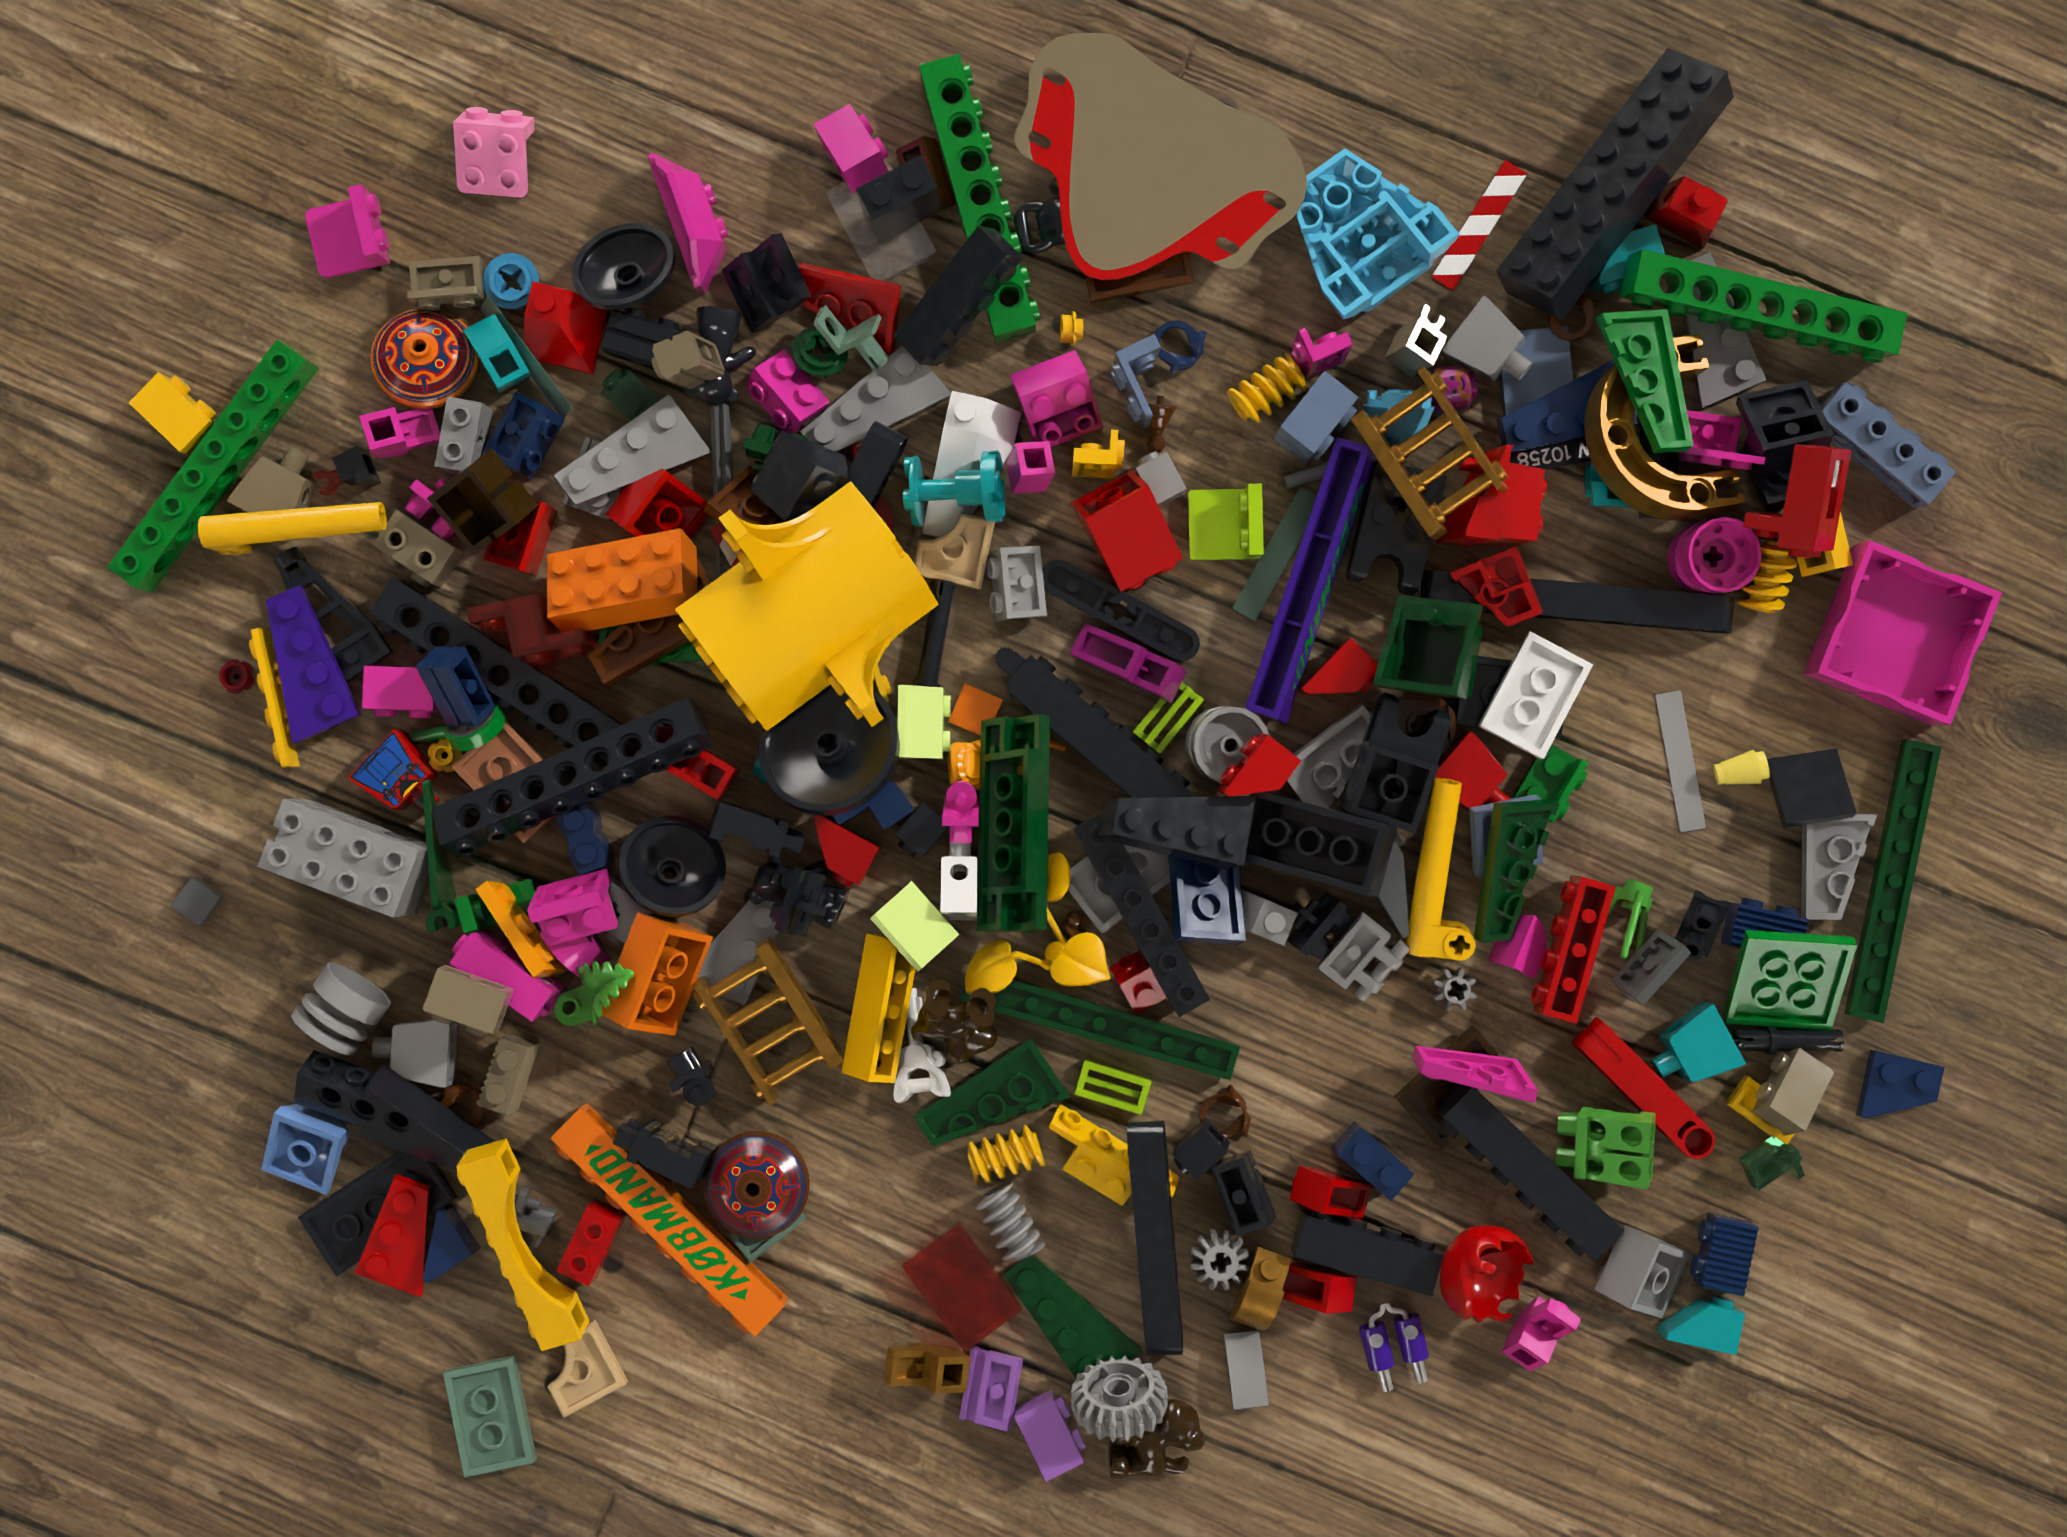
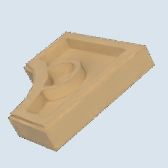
(958, 555)
(587, 1373)

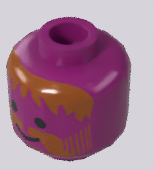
(1461, 387)

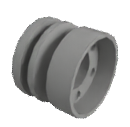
(340, 1009)

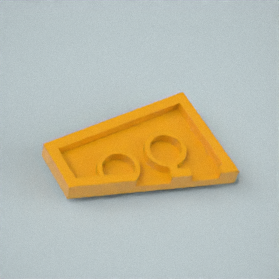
(520, 931)

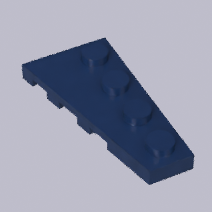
(1552, 417)

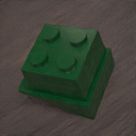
(1431, 647)

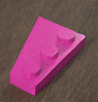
(1476, 1070)

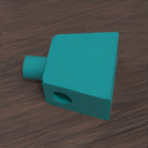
(1697, 1046)

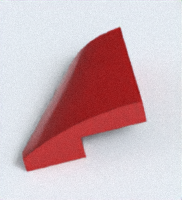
(1501, 586)

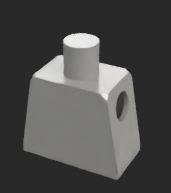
(1488, 343)
(421, 1051)

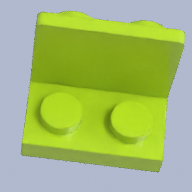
(1226, 524)

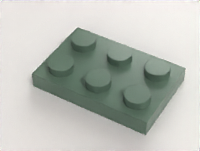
(489, 1416)

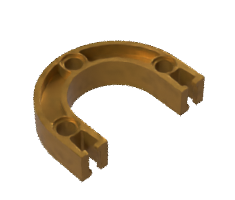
(1631, 471)

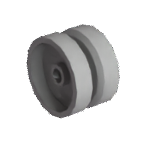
(1210, 731)

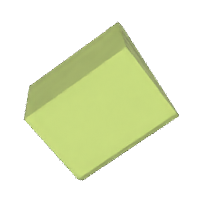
(914, 926)

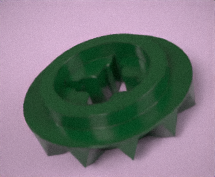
(803, 351)

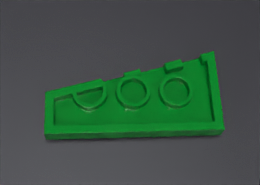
(1650, 371)

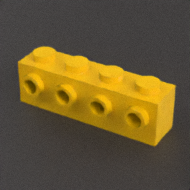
(878, 1012)

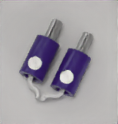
(1410, 1340)

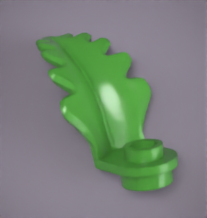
(595, 990)

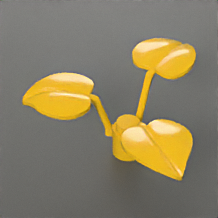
(1070, 962)

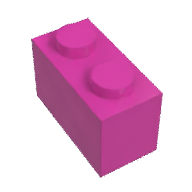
(851, 147)
(396, 690)

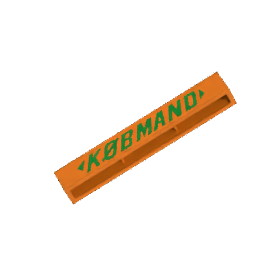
(671, 1221)

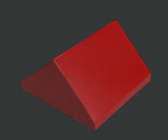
(524, 543)

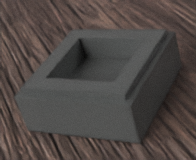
(197, 901)

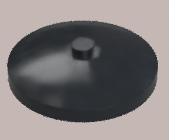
(827, 758)

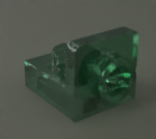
(627, 393)

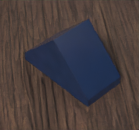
(449, 1243)

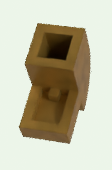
(1262, 1292)
(929, 1365)

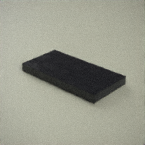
(346, 1218)

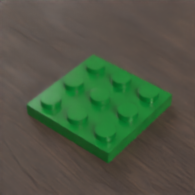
(1789, 980)

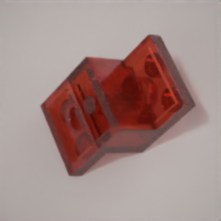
(530, 631)

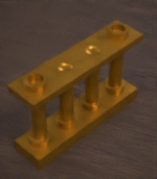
(1413, 486)
(785, 990)

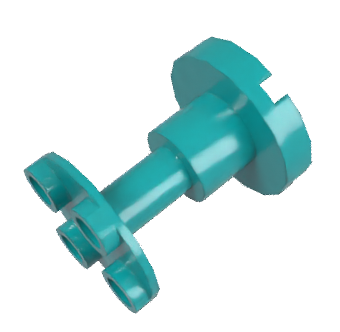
(968, 488)

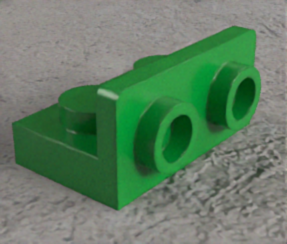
(1553, 779)

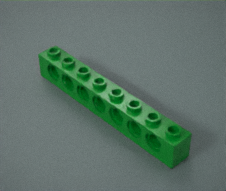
(948, 76)
(1881, 325)
(213, 467)

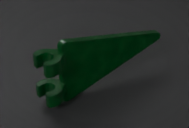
(440, 876)

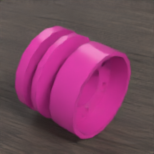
(1732, 550)

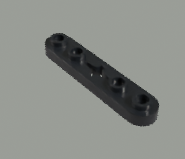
(1151, 626)

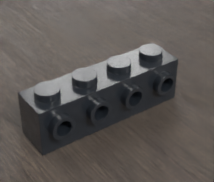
(958, 296)
(1368, 1252)

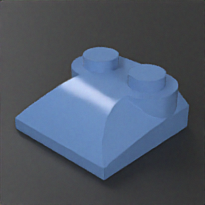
(305, 1147)

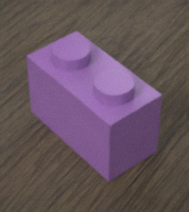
(1050, 1434)

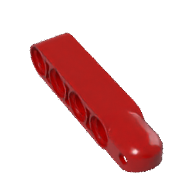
(1644, 1089)

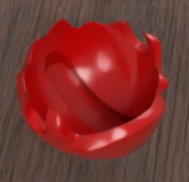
(1483, 1271)

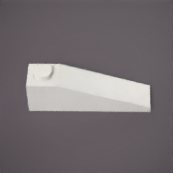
(969, 428)

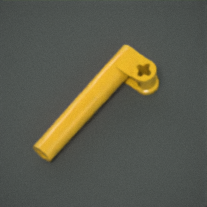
(233, 532)
(1427, 931)

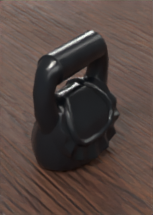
(1048, 222)

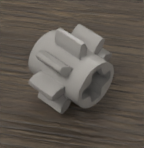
(1464, 992)

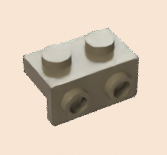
(446, 282)

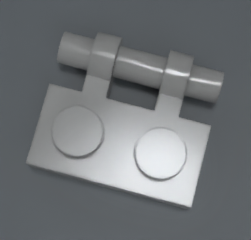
(1355, 950)

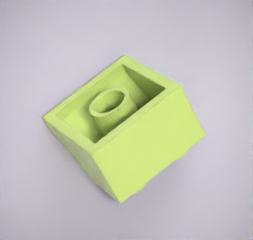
(922, 722)

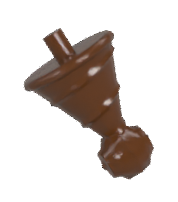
(1158, 423)

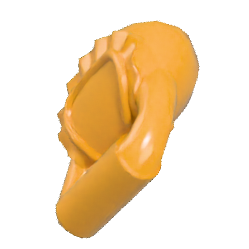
(965, 762)

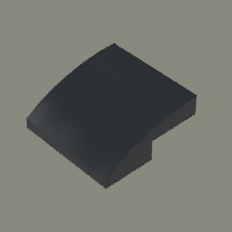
(766, 283)

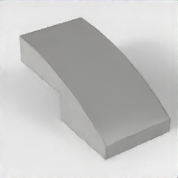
(1246, 1370)

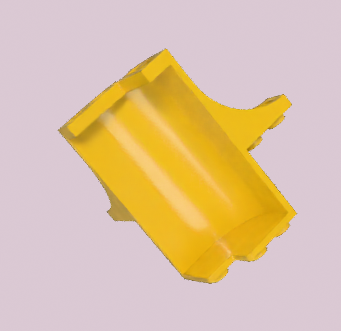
(806, 608)

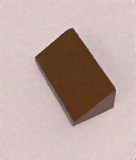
(931, 154)

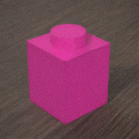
(1030, 467)

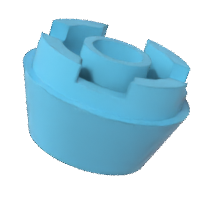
(1406, 426)

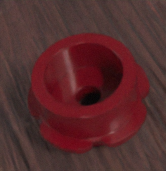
(228, 672)

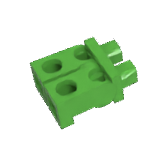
(1608, 1146)

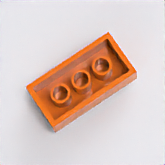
(621, 581)

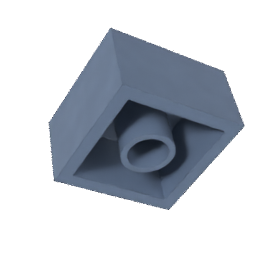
(1313, 419)

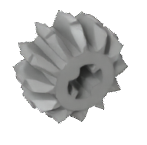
(1231, 1264)

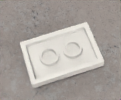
(1535, 695)

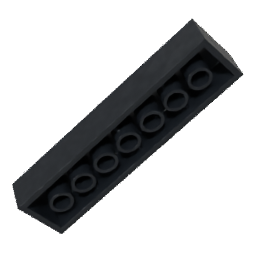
(1615, 183)

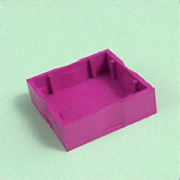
(1902, 634)

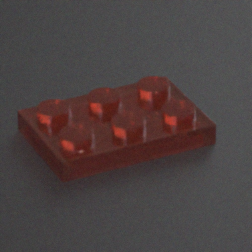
(962, 1287)

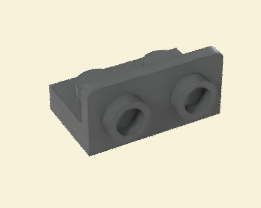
(1650, 967)

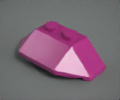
(692, 219)

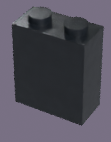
(899, 199)

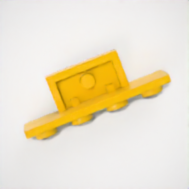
(270, 685)
(1099, 1157)

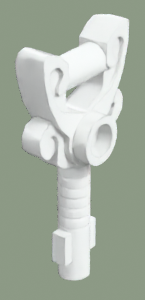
(919, 1056)

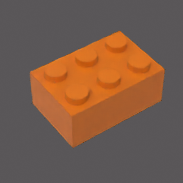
(665, 968)

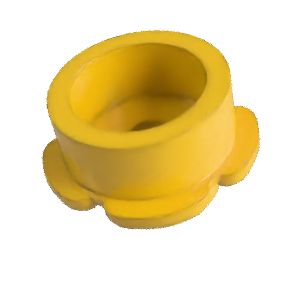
(1070, 328)
(435, 753)

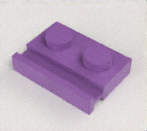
(991, 1388)

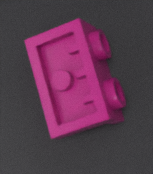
(1328, 352)

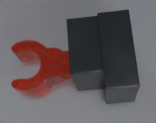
(352, 468)

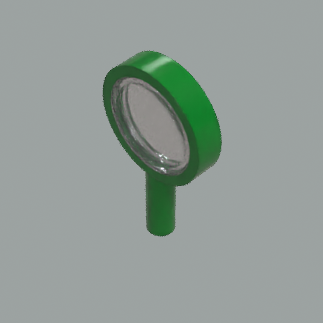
(464, 737)

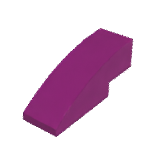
(1128, 662)

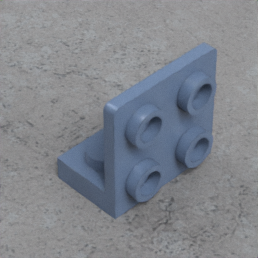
(1130, 363)

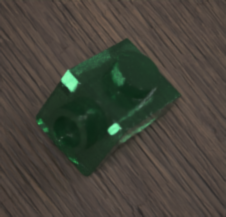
(1771, 1161)

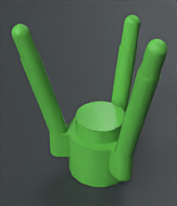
(1637, 900)

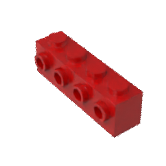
(1573, 948)

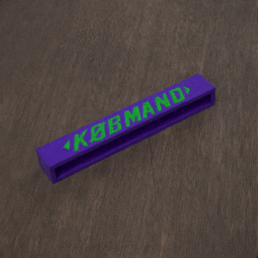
(1311, 580)

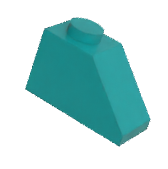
(1706, 1324)

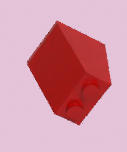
(1127, 530)

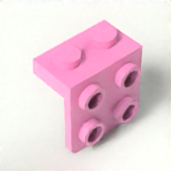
(492, 152)

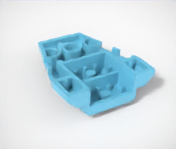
(1367, 233)

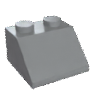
(1641, 1272)

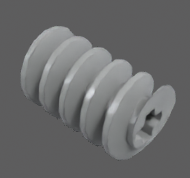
(1010, 1223)

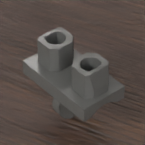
(532, 1217)

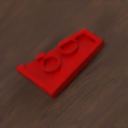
(854, 300)
(398, 1239)

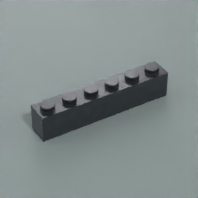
(1530, 1170)

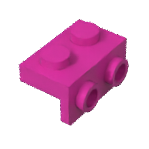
(785, 392)

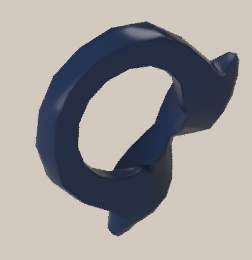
(1196, 341)

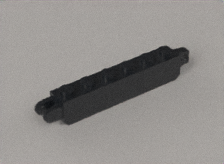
(1088, 730)

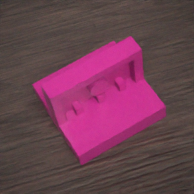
(573, 907)

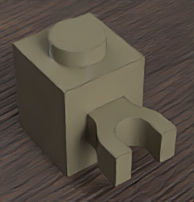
(1417, 343)

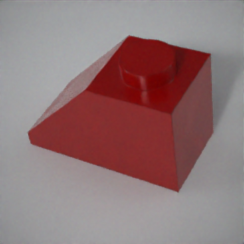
(1342, 673)
(845, 851)
(1330, 1192)
(1319, 1288)

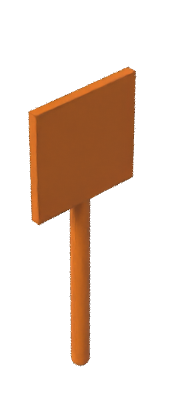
(978, 705)

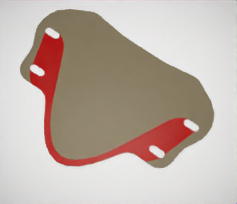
(1151, 160)

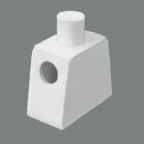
(959, 896)

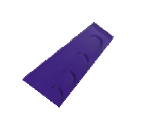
(308, 671)

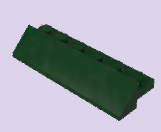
(1013, 824)

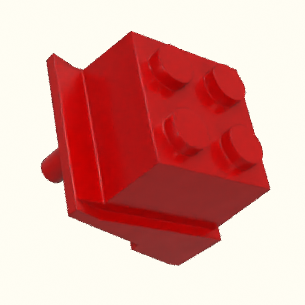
(1494, 516)

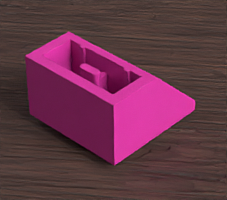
(1057, 399)

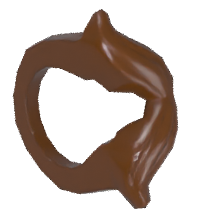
(1587, 307)
(457, 1092)
(1233, 1098)

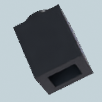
(921, 831)
(1200, 1149)

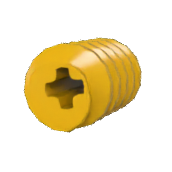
(1267, 388)
(1768, 579)
(1005, 1154)

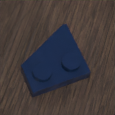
(1897, 1084)

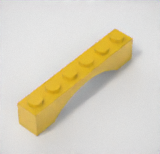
(549, 1306)

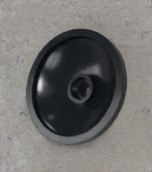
(623, 266)
(674, 847)

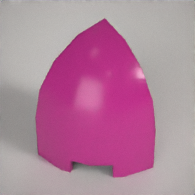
(1524, 949)

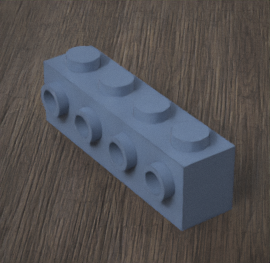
(1885, 447)

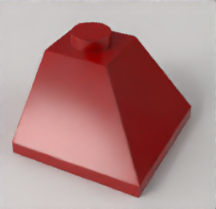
(563, 328)
(658, 505)

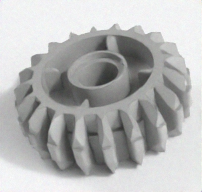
(1119, 1398)

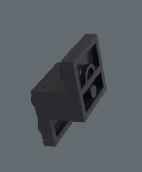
(1775, 423)

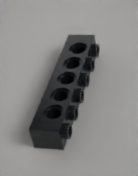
(1143, 919)

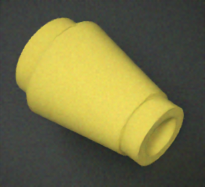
(1742, 769)

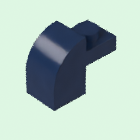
(888, 807)

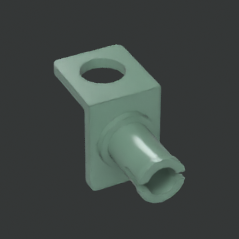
(858, 337)

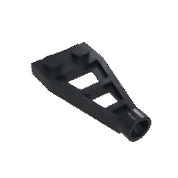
(366, 643)

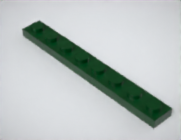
(1892, 880)
(1116, 1028)

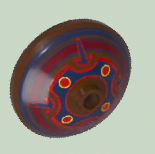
(770, 1164)

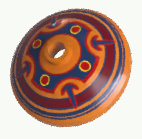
(427, 376)

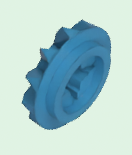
(495, 283)

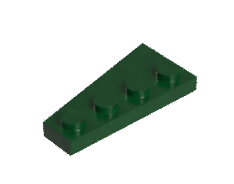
(1512, 845)
(1004, 1089)
(1067, 1318)

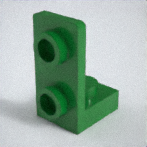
(475, 914)

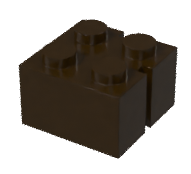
(482, 501)

